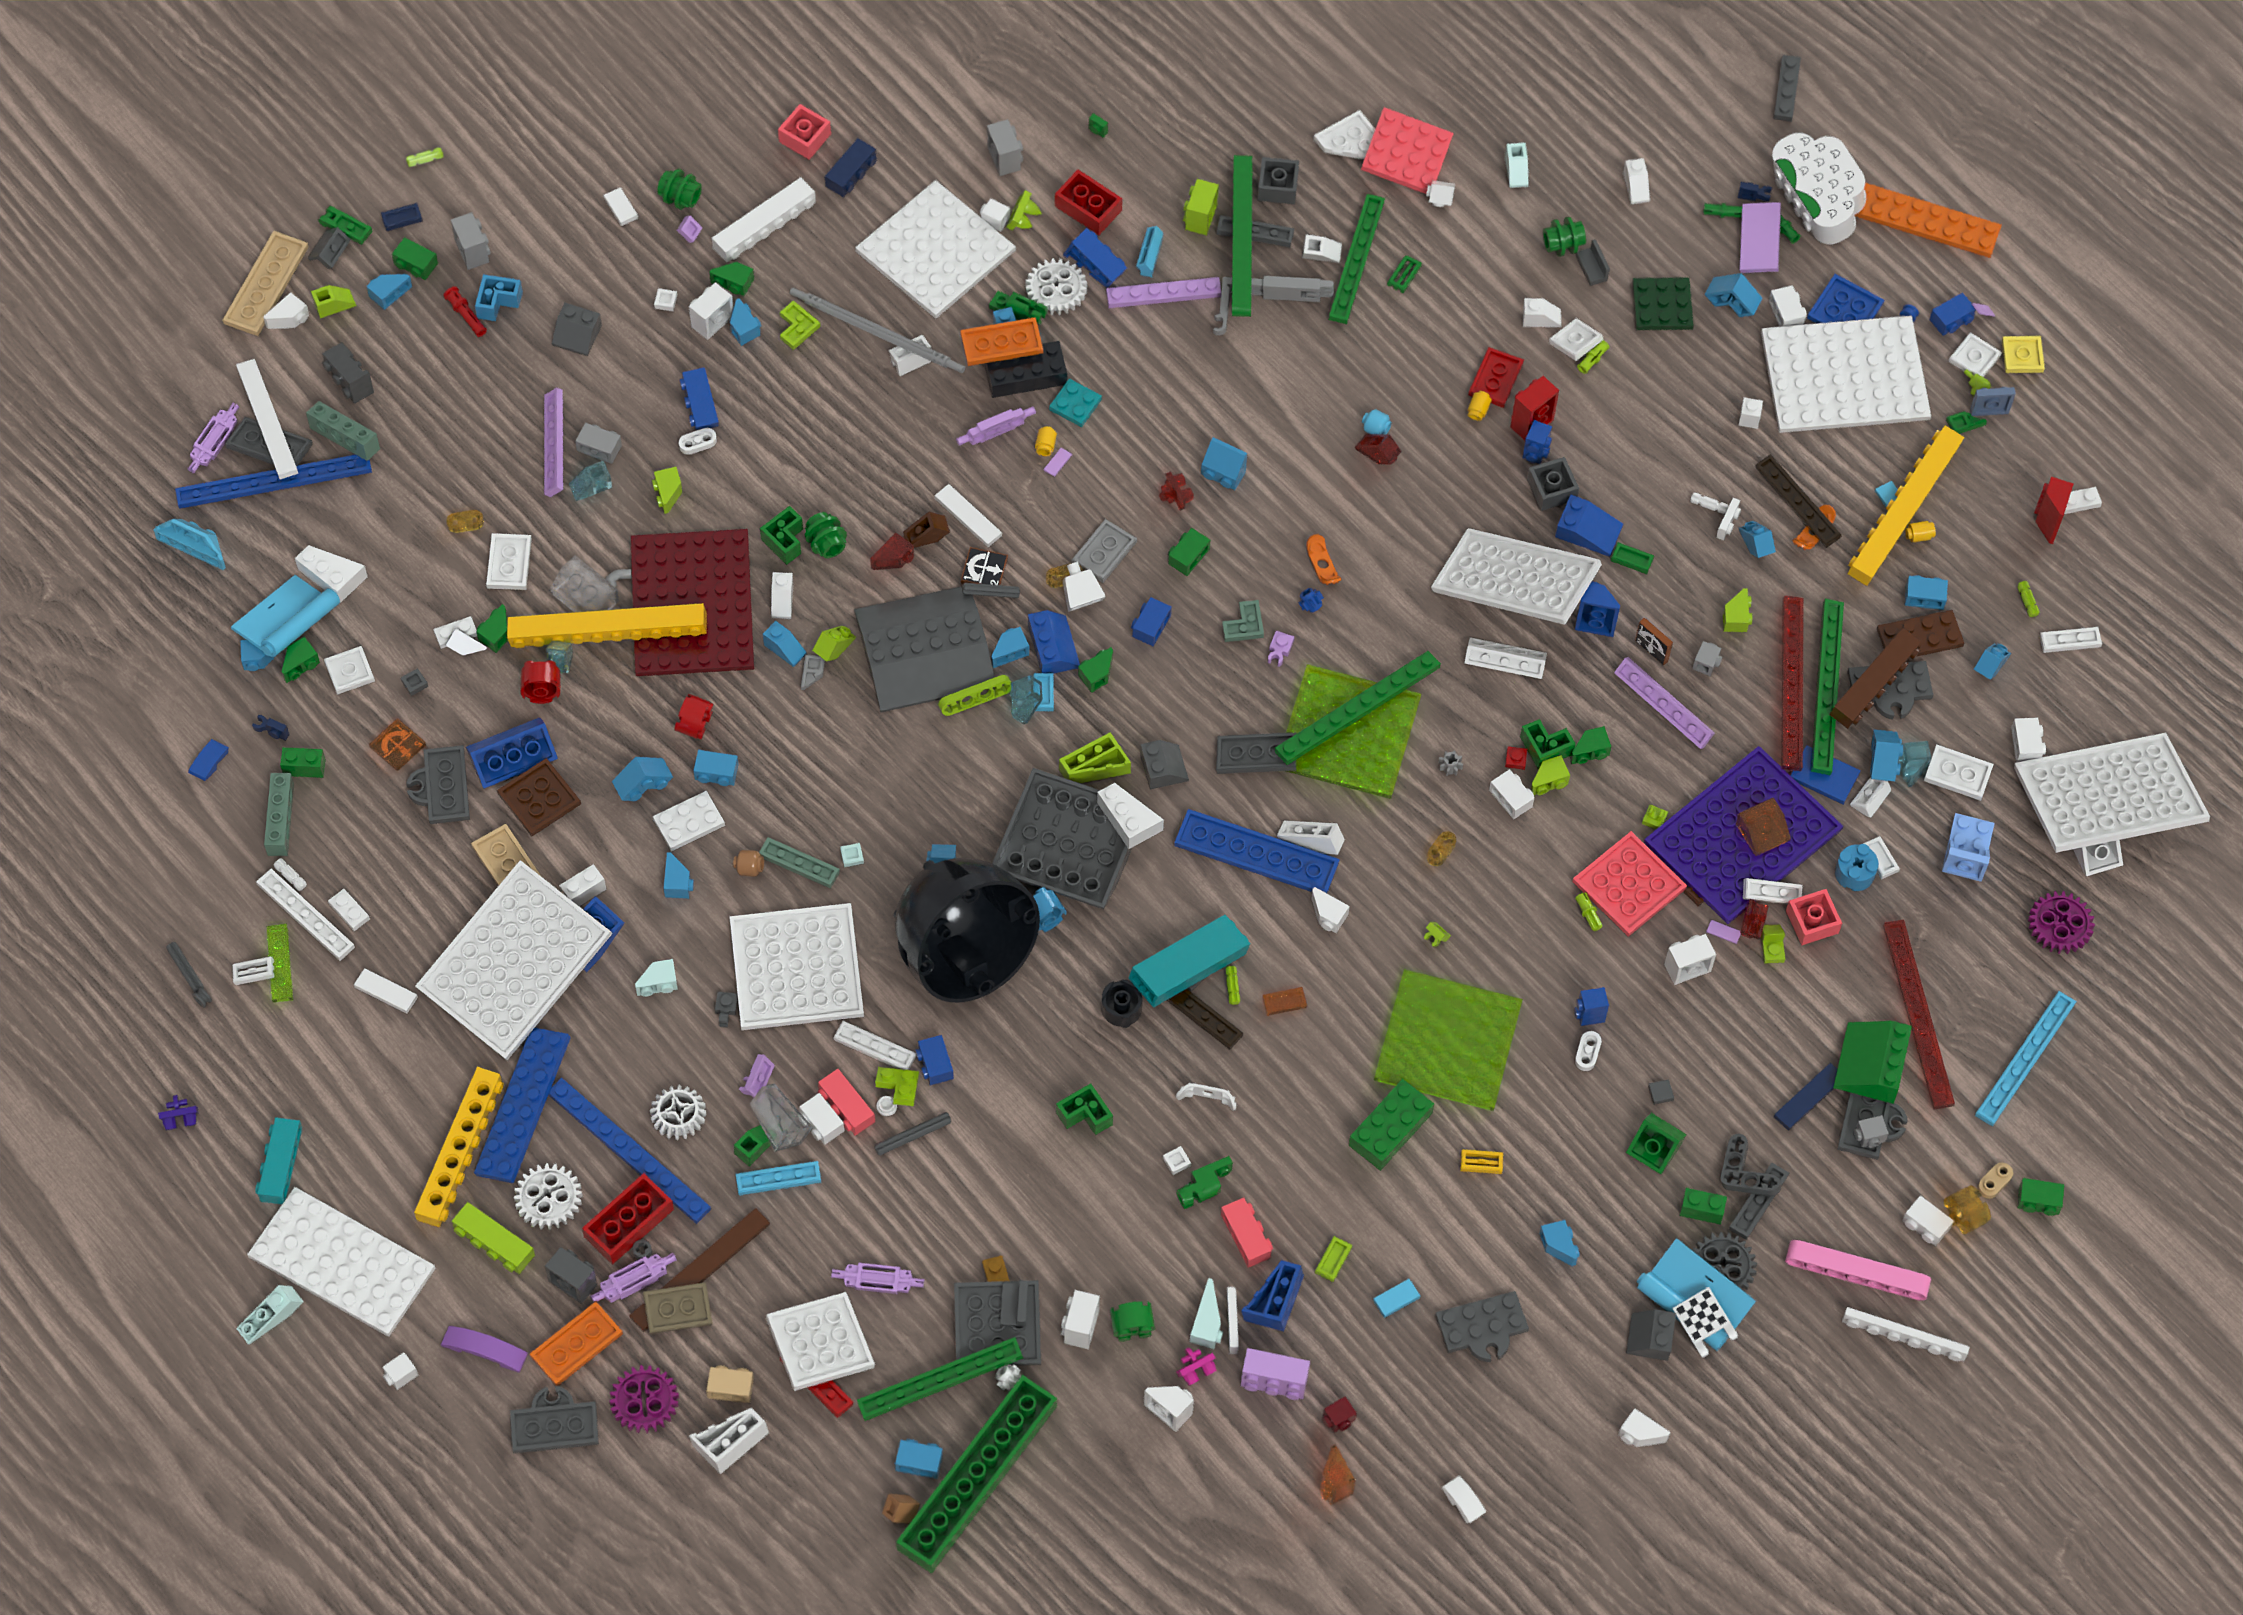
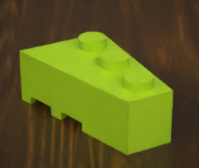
(1095, 761)

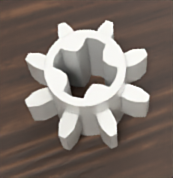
(1007, 1376)

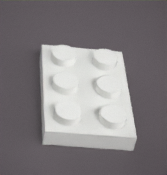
(509, 561)
(1958, 772)
(688, 821)

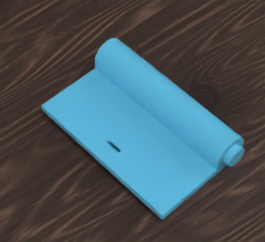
(285, 615)
(1683, 1275)

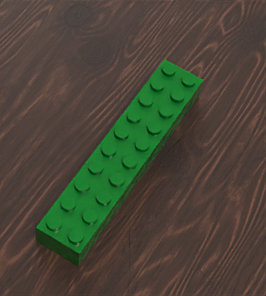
(976, 1474)

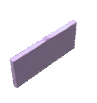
(1983, 309)
(1057, 462)
(1723, 931)

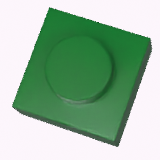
(1098, 125)

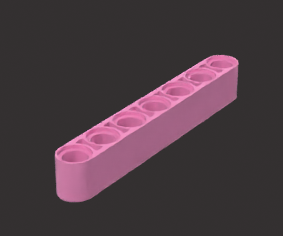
(1858, 1270)

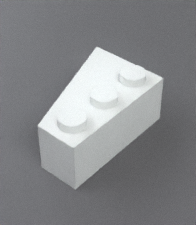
(331, 571)
(1128, 815)
(730, 1440)

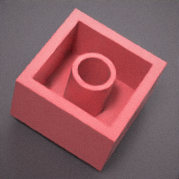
(804, 131)
(1813, 917)

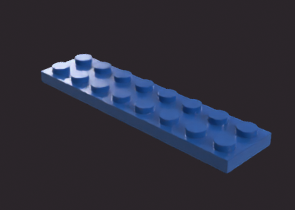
(1256, 852)
(522, 1105)

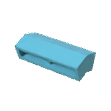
(1150, 251)

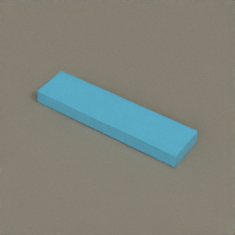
(778, 1178)

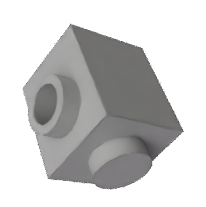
(1707, 658)
(1871, 1131)

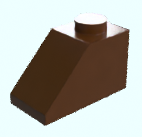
(927, 530)

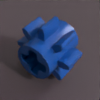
(1311, 600)

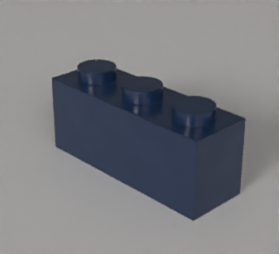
(850, 168)

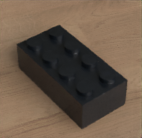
(1028, 372)

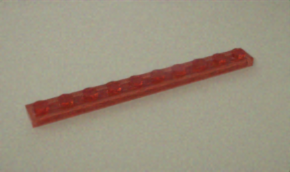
(1792, 683)
(1918, 1014)

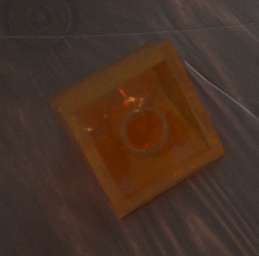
(1763, 826)
(1337, 1478)

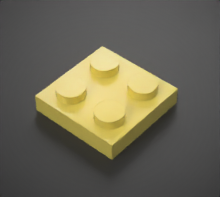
(2023, 354)

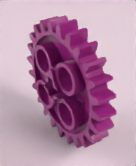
(2061, 922)
(624, 1401)

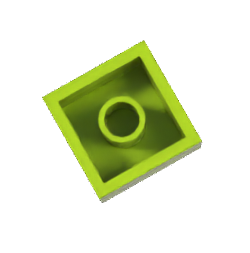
(1201, 206)

